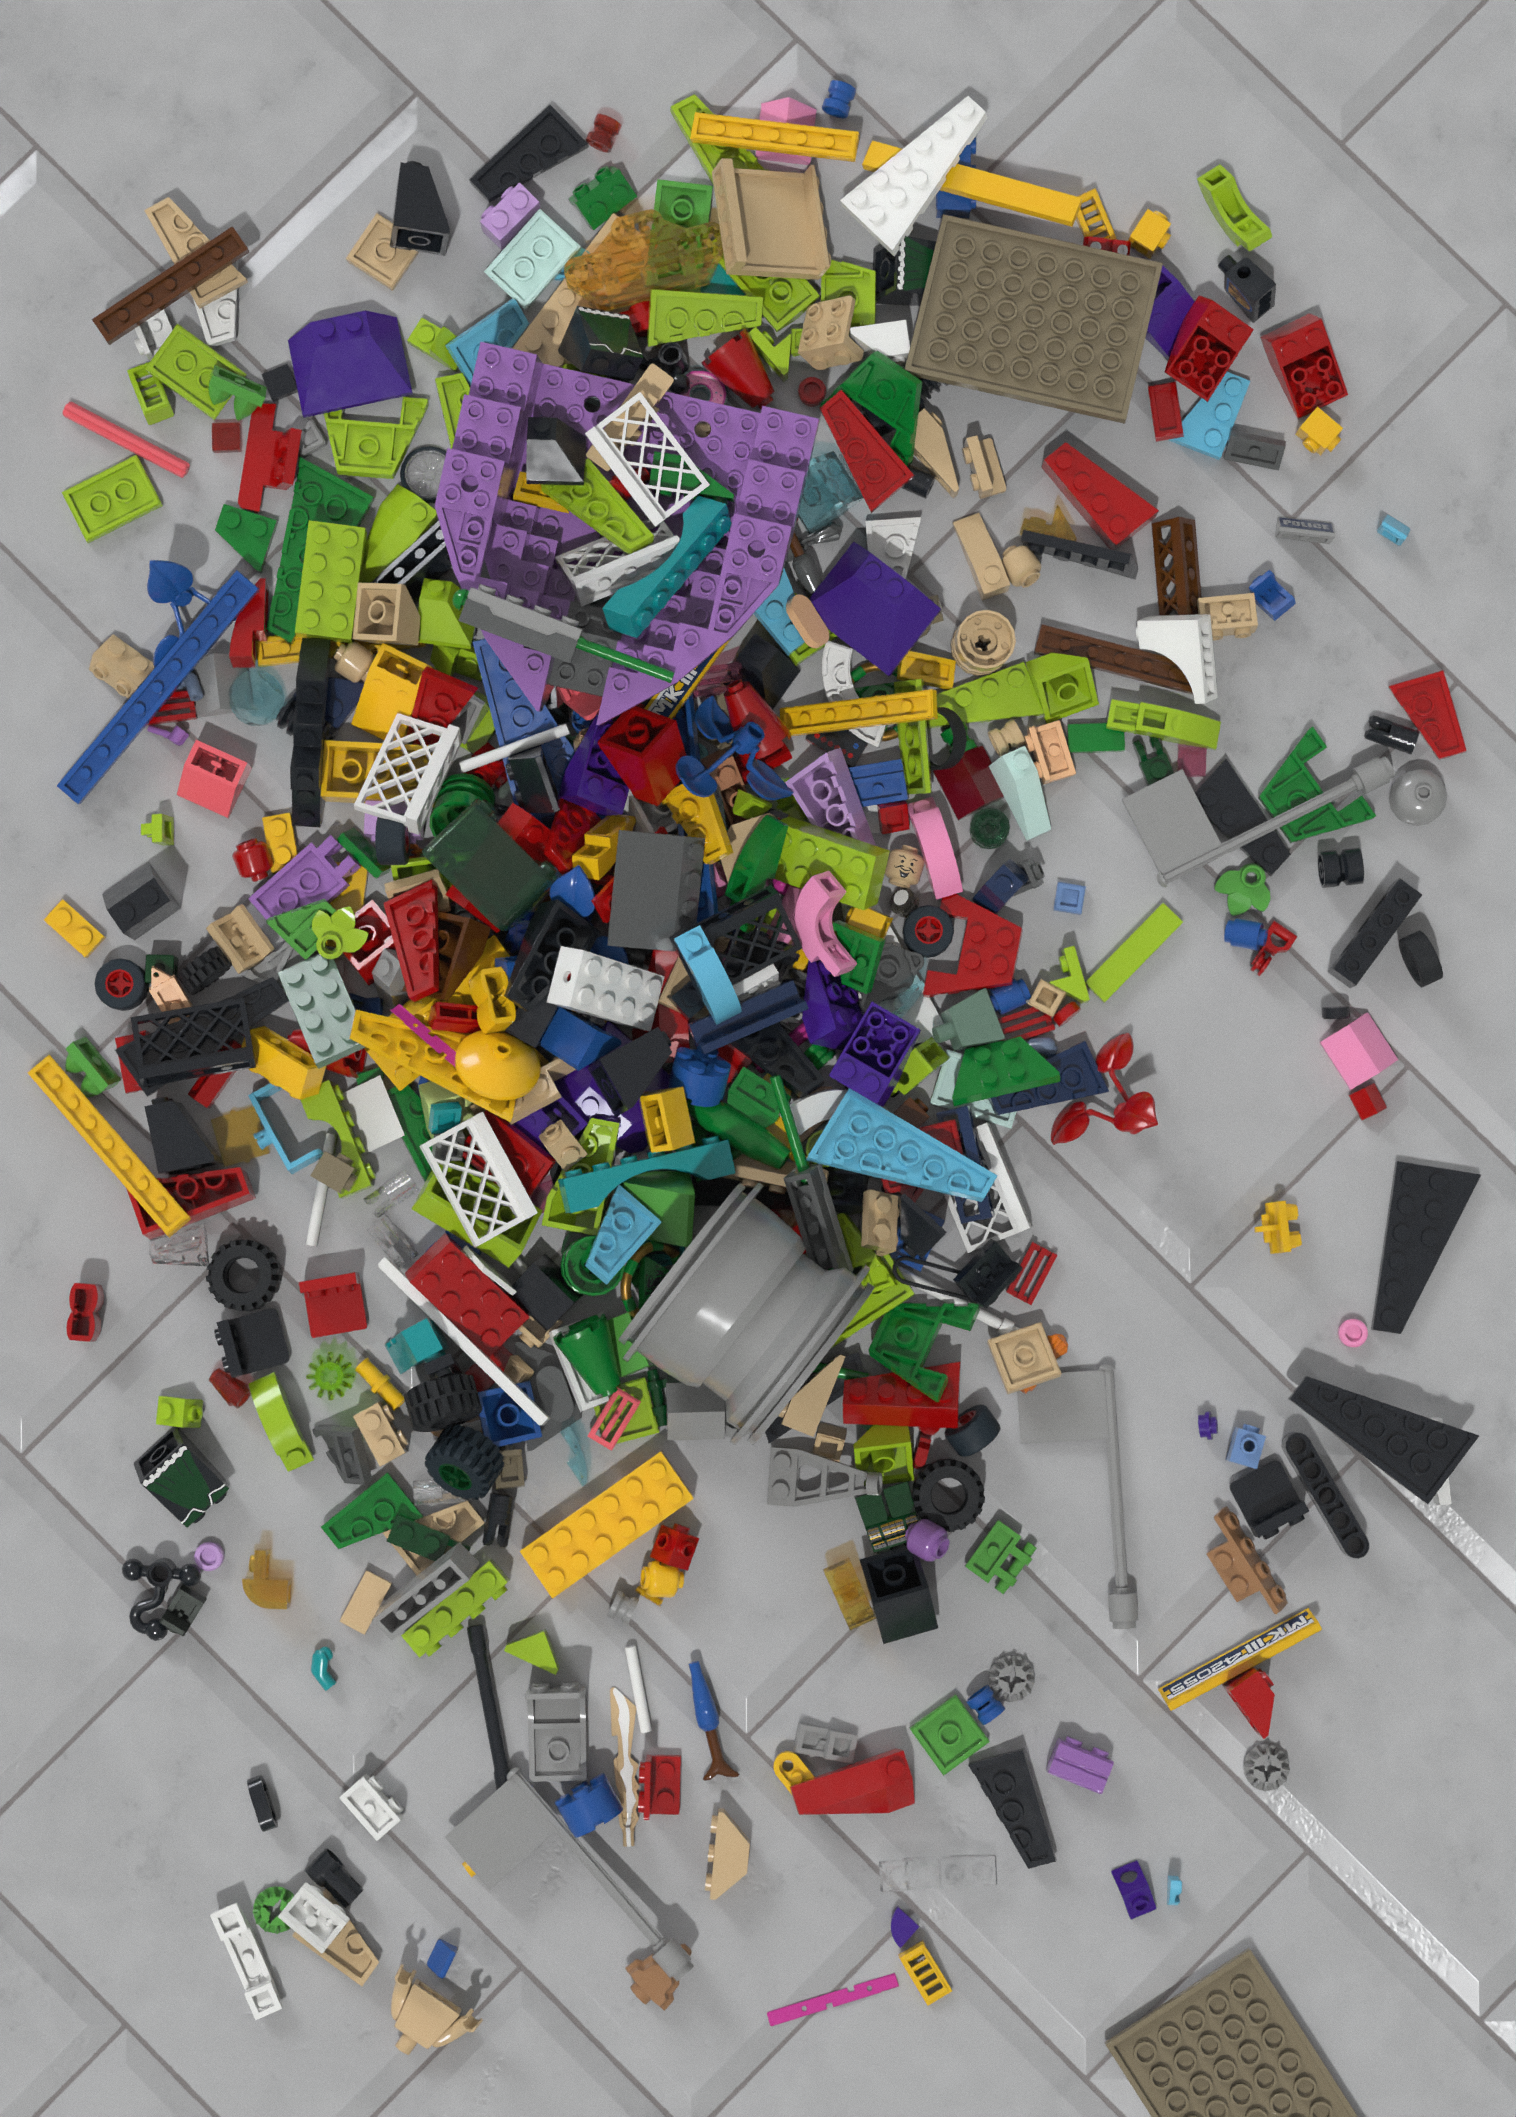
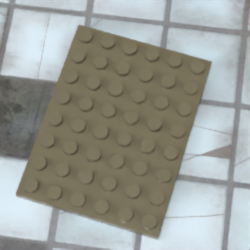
(1033, 318)
(1227, 2052)

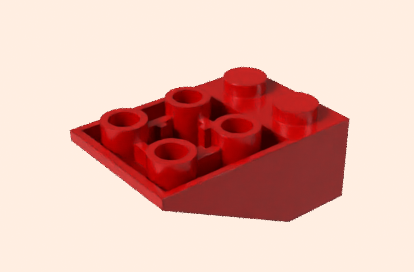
(1206, 347)
(1305, 364)

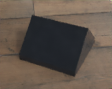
(544, 1292)

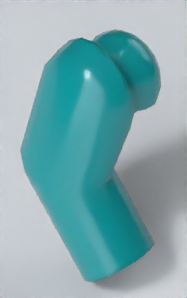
(319, 1667)

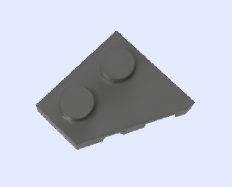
(346, 1452)

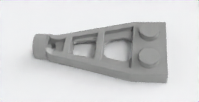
(785, 1472)

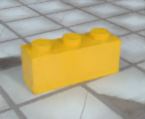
(285, 1064)

